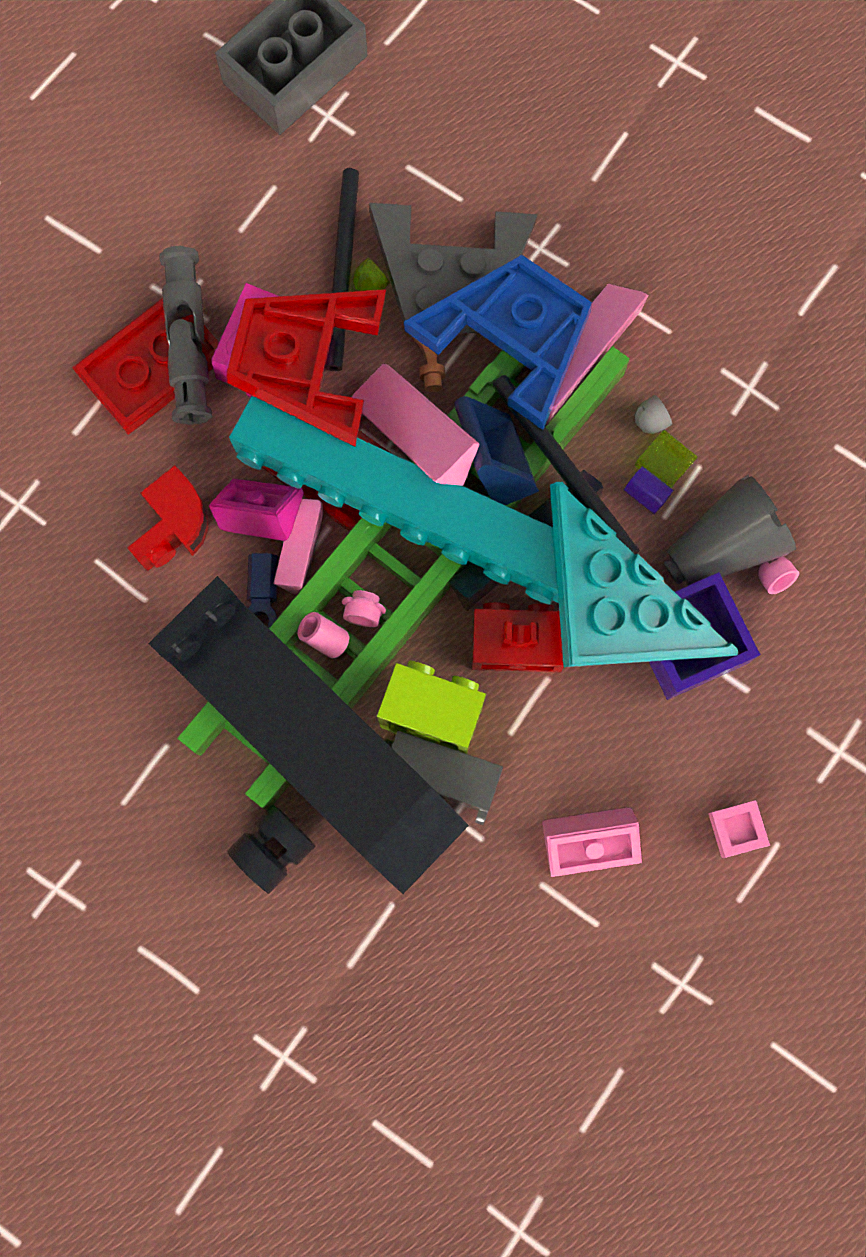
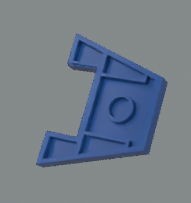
(522, 314)

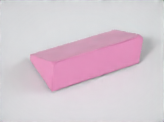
(299, 547)
(592, 841)

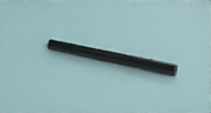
(343, 258)
(564, 466)

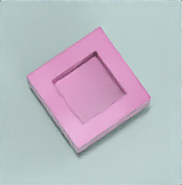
(739, 829)

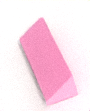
(609, 318)
(417, 427)

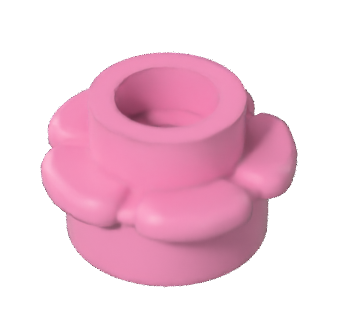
(363, 609)

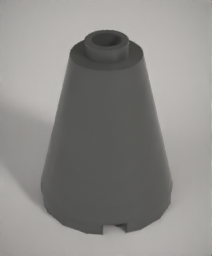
(731, 536)

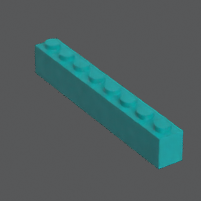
(402, 495)

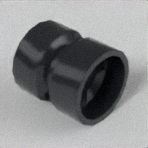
(259, 860)

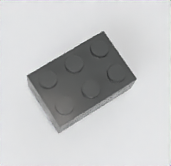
(291, 57)

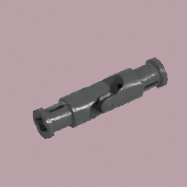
(186, 360)

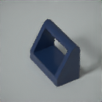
(500, 454)

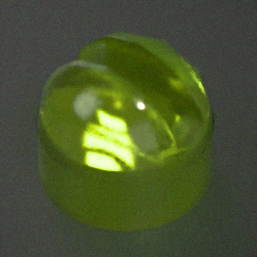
(369, 277)

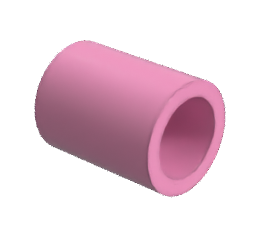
(323, 635)

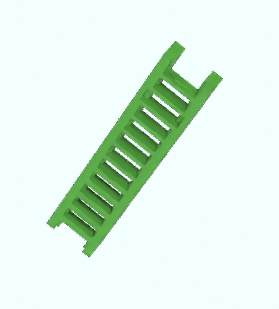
(426, 591)

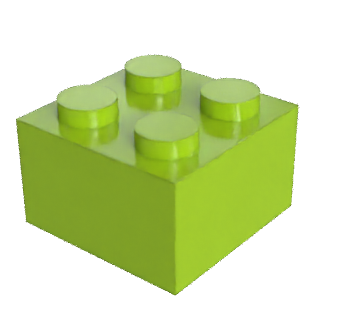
(431, 706)

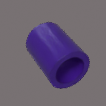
(648, 490)

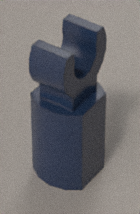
(261, 586)

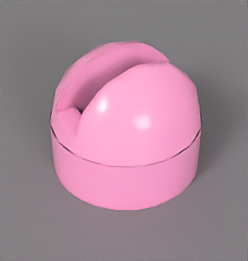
(777, 575)

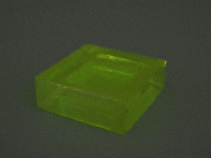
(667, 459)

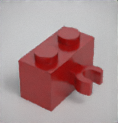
(517, 638)

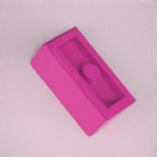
(257, 508)

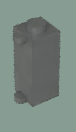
(451, 772)

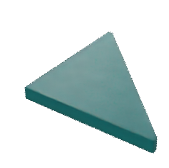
(614, 601)

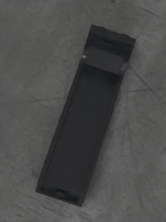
(309, 735)

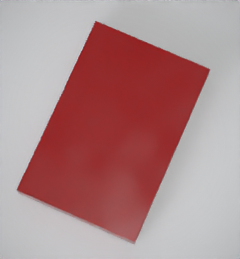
(132, 368)

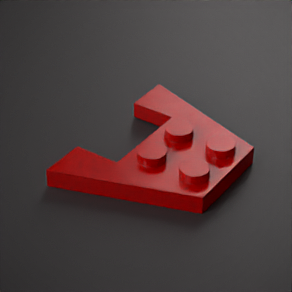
(285, 350)

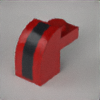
(182, 520)

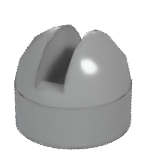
(652, 416)

